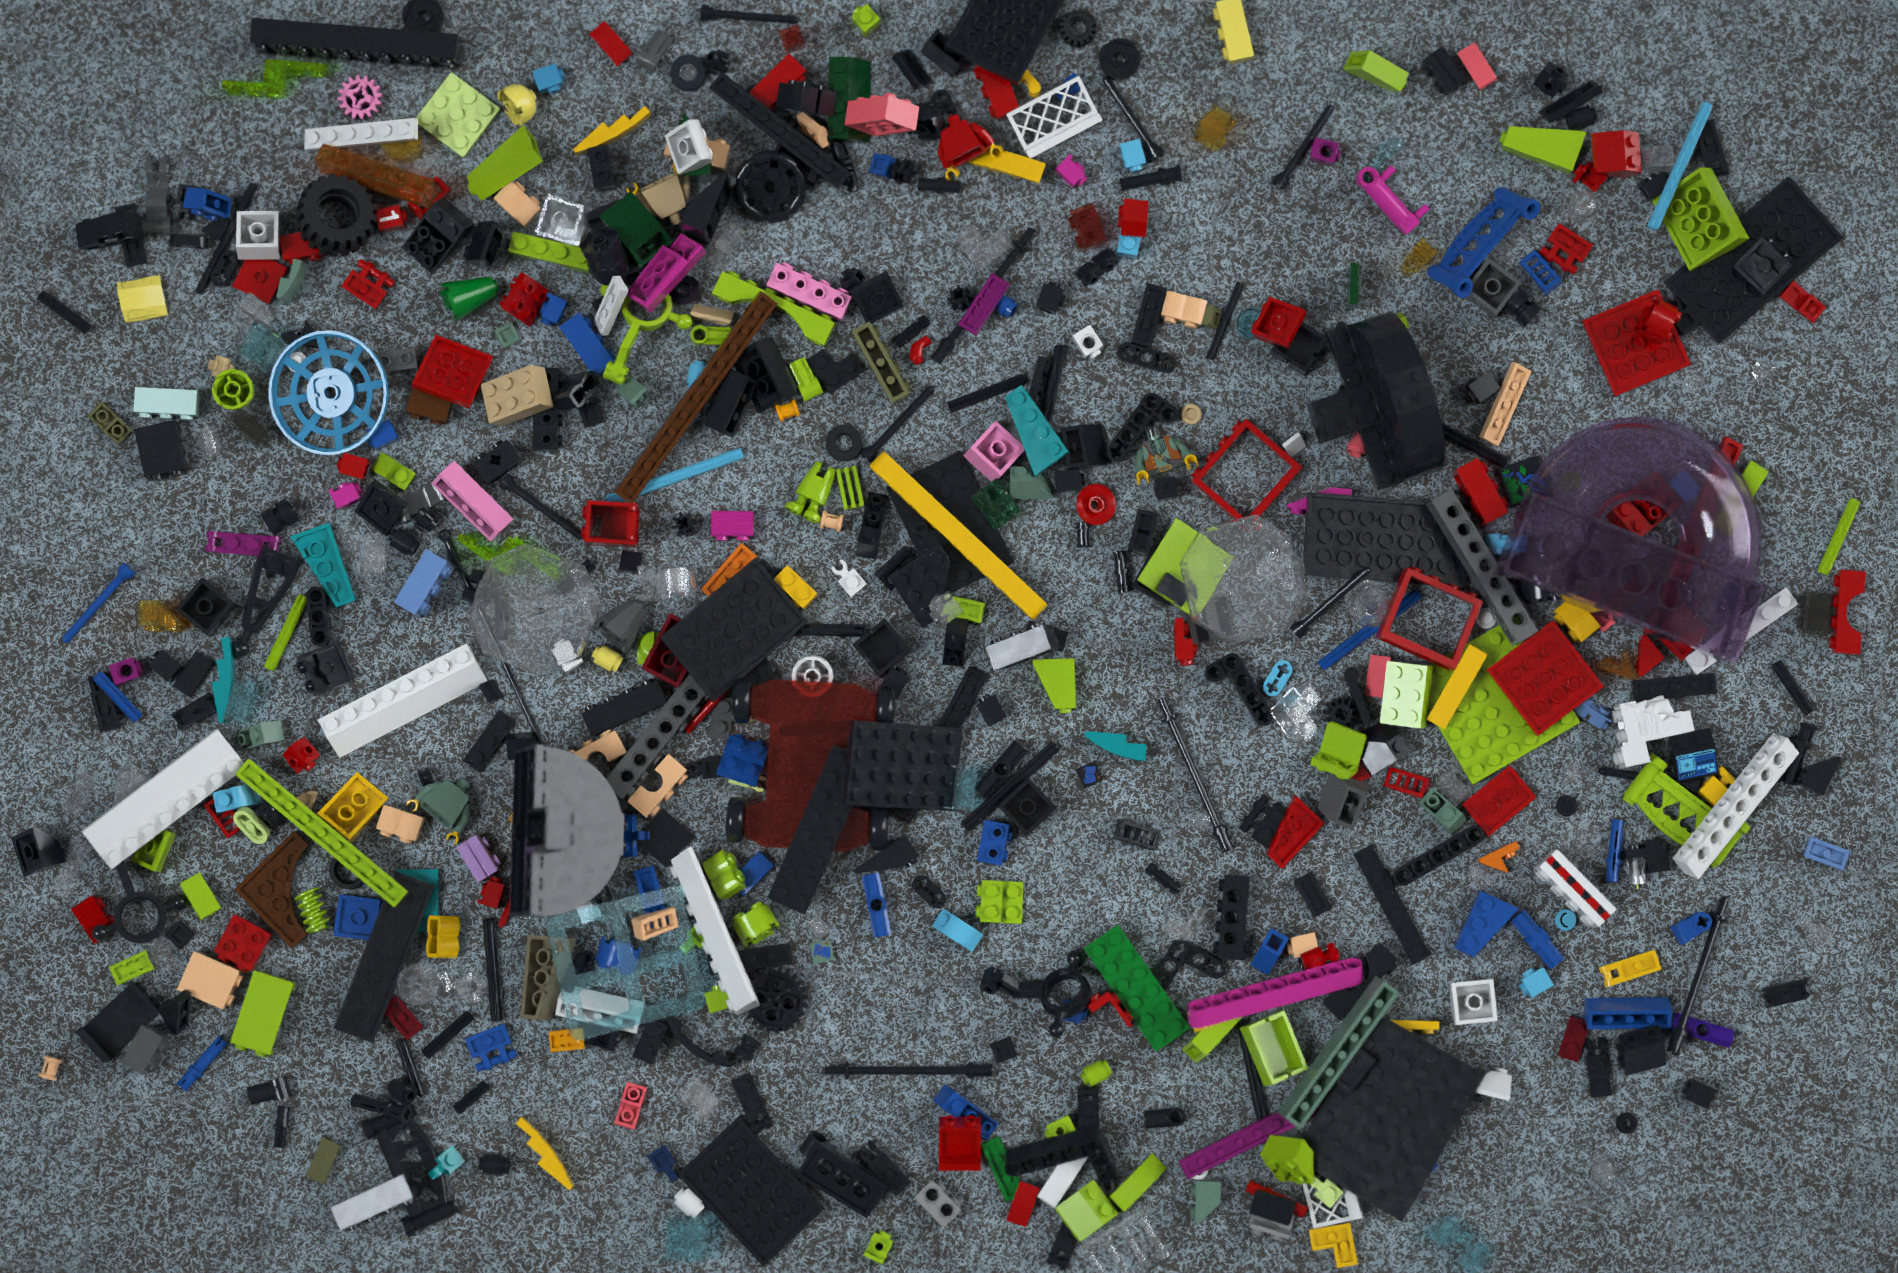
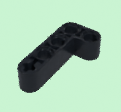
(1136, 430)
(1243, 692)

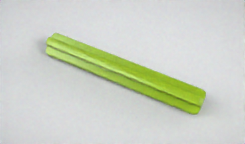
(1838, 536)
(286, 632)

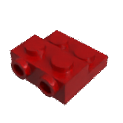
(1278, 322)
(1183, 648)

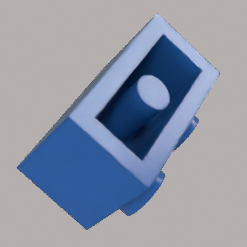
(207, 203)
(993, 843)

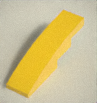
(605, 135)
(1011, 165)
(1457, 686)
(550, 1161)

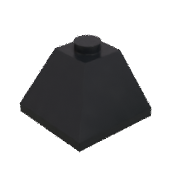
(1382, 747)
(37, 851)

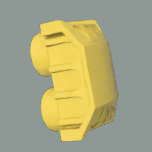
(142, 299)

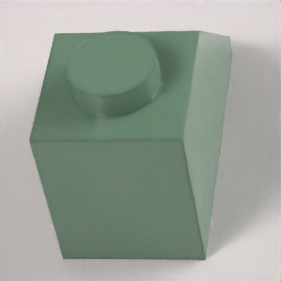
(633, 392)
(1028, 486)

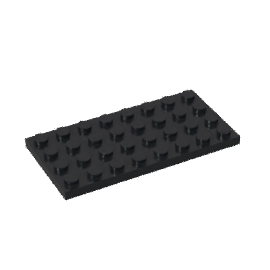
(1721, 294)
(1379, 534)

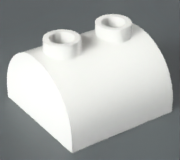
(689, 147)
(1473, 1002)

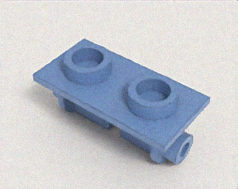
(1598, 714)

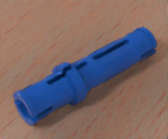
(1612, 876)
(202, 1063)

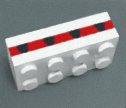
(1574, 888)

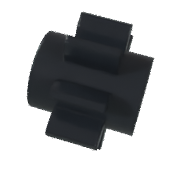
(717, 62)
(902, 171)
(852, 278)
(960, 298)
(425, 519)
(685, 530)

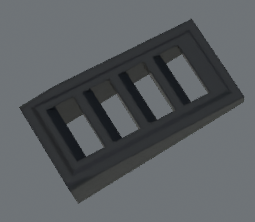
(1119, 831)

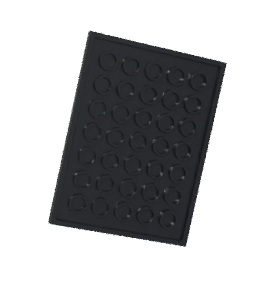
(1394, 1122)

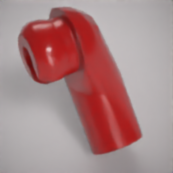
(917, 348)

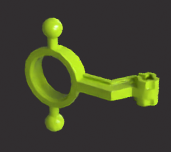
(616, 370)

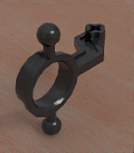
(179, 902)
(995, 980)

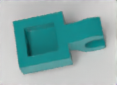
(447, 1162)

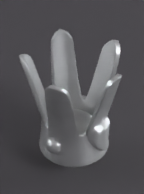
(1637, 877)

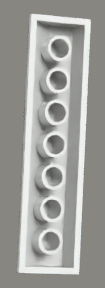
(402, 700)
(163, 799)
(714, 931)

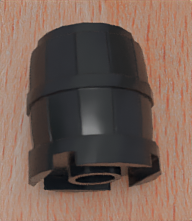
(605, 254)

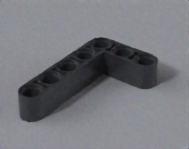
(1062, 1149)

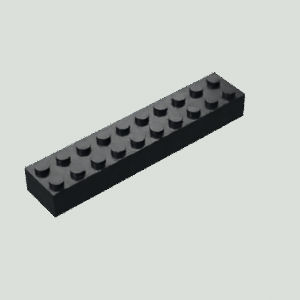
(356, 43)

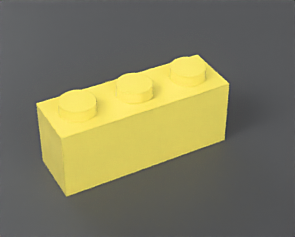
(1233, 31)

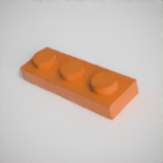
(731, 566)

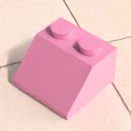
(994, 451)

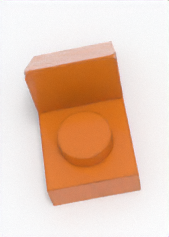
(1494, 858)

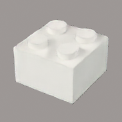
(258, 235)

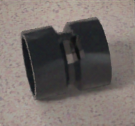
(1522, 308)
(279, 516)

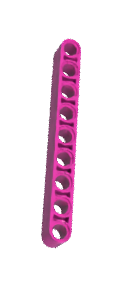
(1275, 992)

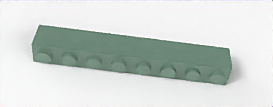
(1338, 1052)

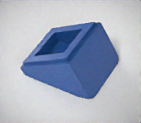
(881, 164)

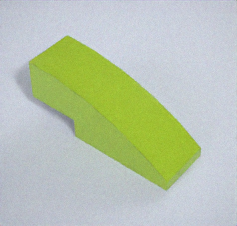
(1137, 1182)

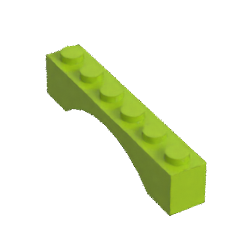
(734, 290)

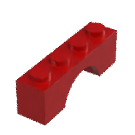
(1845, 638)

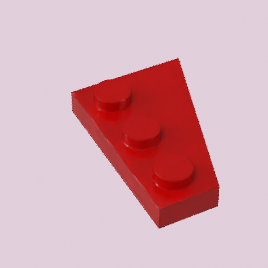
(1293, 832)

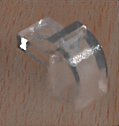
(1181, 930)

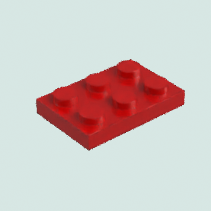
(1498, 800)

